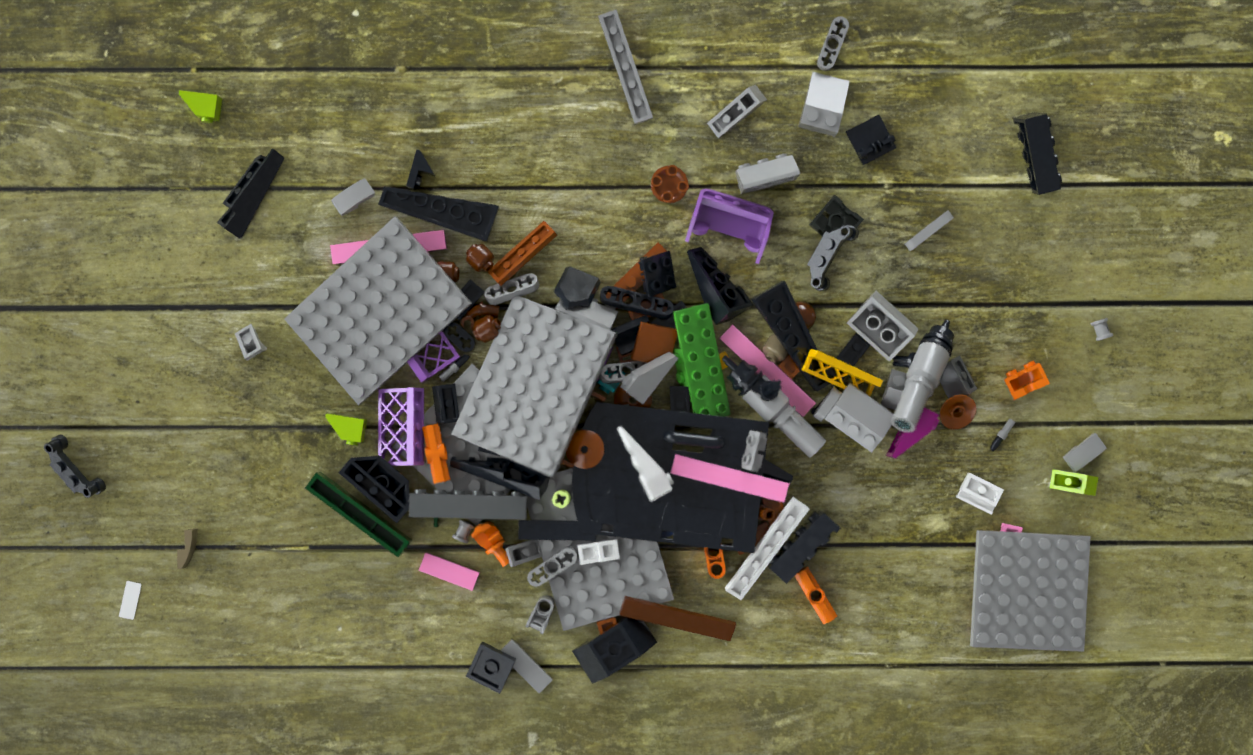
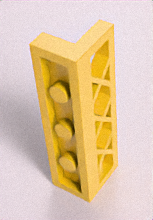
(839, 366)

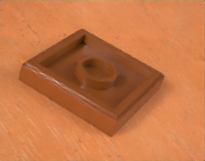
(653, 342)

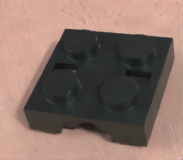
(839, 217)

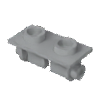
(751, 459)

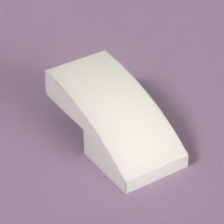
(598, 552)

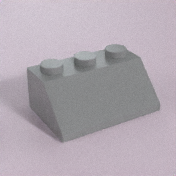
(767, 173)
(595, 313)
(882, 326)
(860, 417)

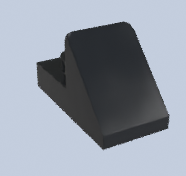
(419, 166)

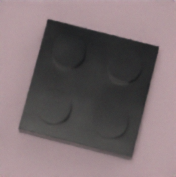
(491, 667)

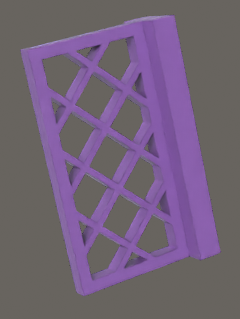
(419, 368)
(413, 426)

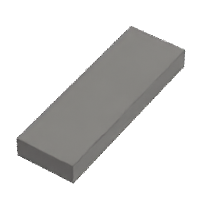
(527, 667)

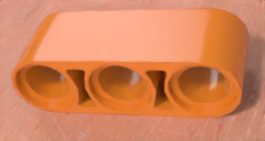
(715, 559)

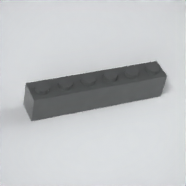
(468, 505)

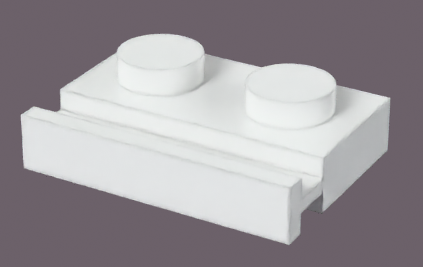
(979, 493)

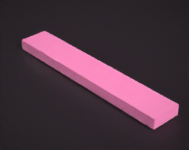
(429, 240)
(753, 356)
(729, 478)

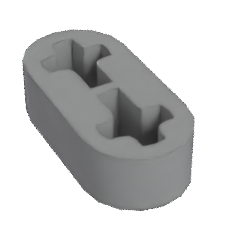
(827, 404)

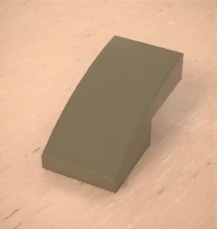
(185, 554)

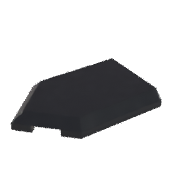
(576, 288)

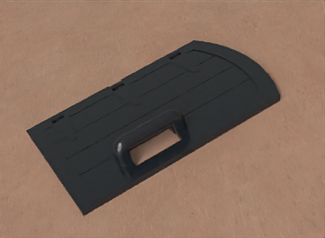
(693, 509)

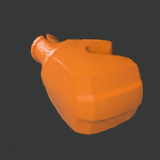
(491, 539)

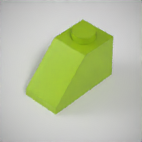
(203, 105)
(348, 428)
(1074, 482)

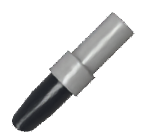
(454, 367)
(1002, 434)

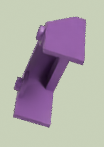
(732, 217)

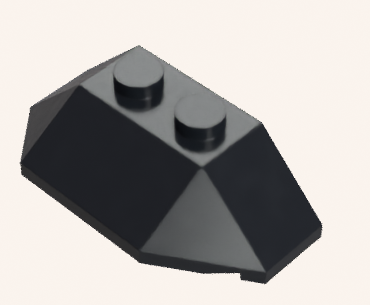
(379, 483)

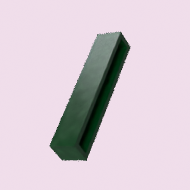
(358, 514)

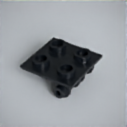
(871, 139)
(657, 273)

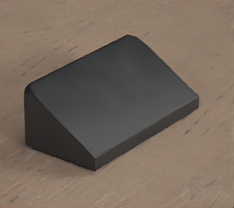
(445, 403)

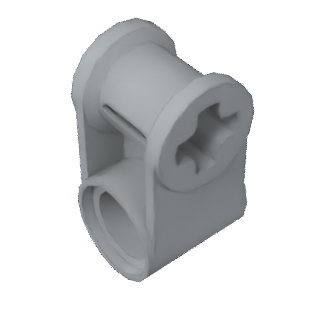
(539, 617)

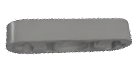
(833, 28)
(929, 230)
(526, 289)
(615, 378)
(567, 563)

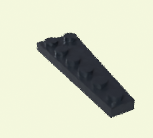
(458, 215)
(786, 322)

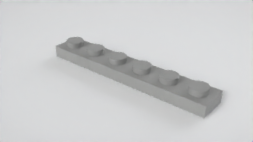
(625, 67)

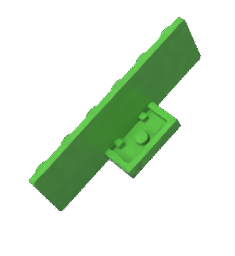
(699, 361)

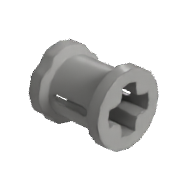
(1101, 329)
(463, 531)

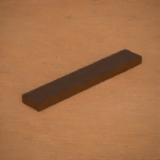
(677, 618)

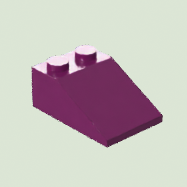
(904, 440)

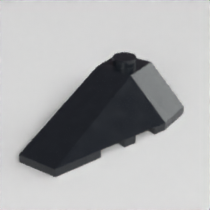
(716, 289)

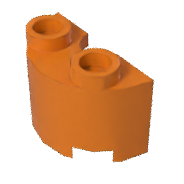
(1026, 380)

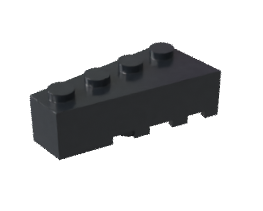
(1039, 152)
(803, 545)

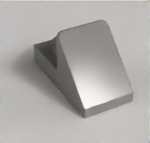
(249, 342)
(893, 389)
(523, 552)

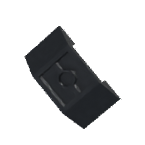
(614, 648)

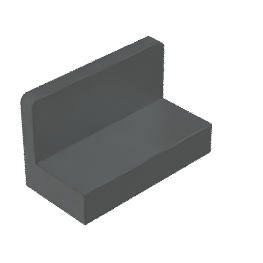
(957, 379)

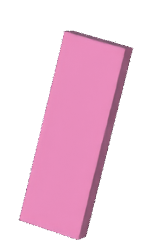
(449, 571)

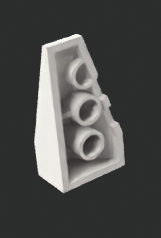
(651, 474)

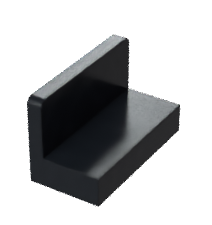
(627, 334)

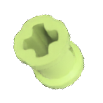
(562, 492)

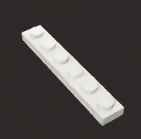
(767, 548)

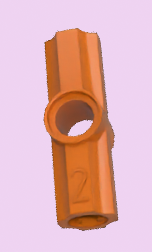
(436, 453)
(821, 605)

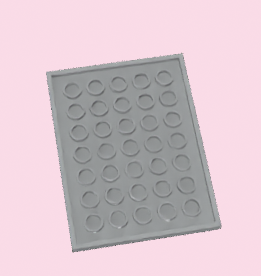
(377, 310)
(534, 385)
(597, 589)

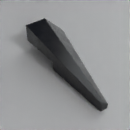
(506, 473)

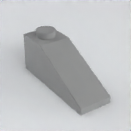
(737, 110)
(645, 379)

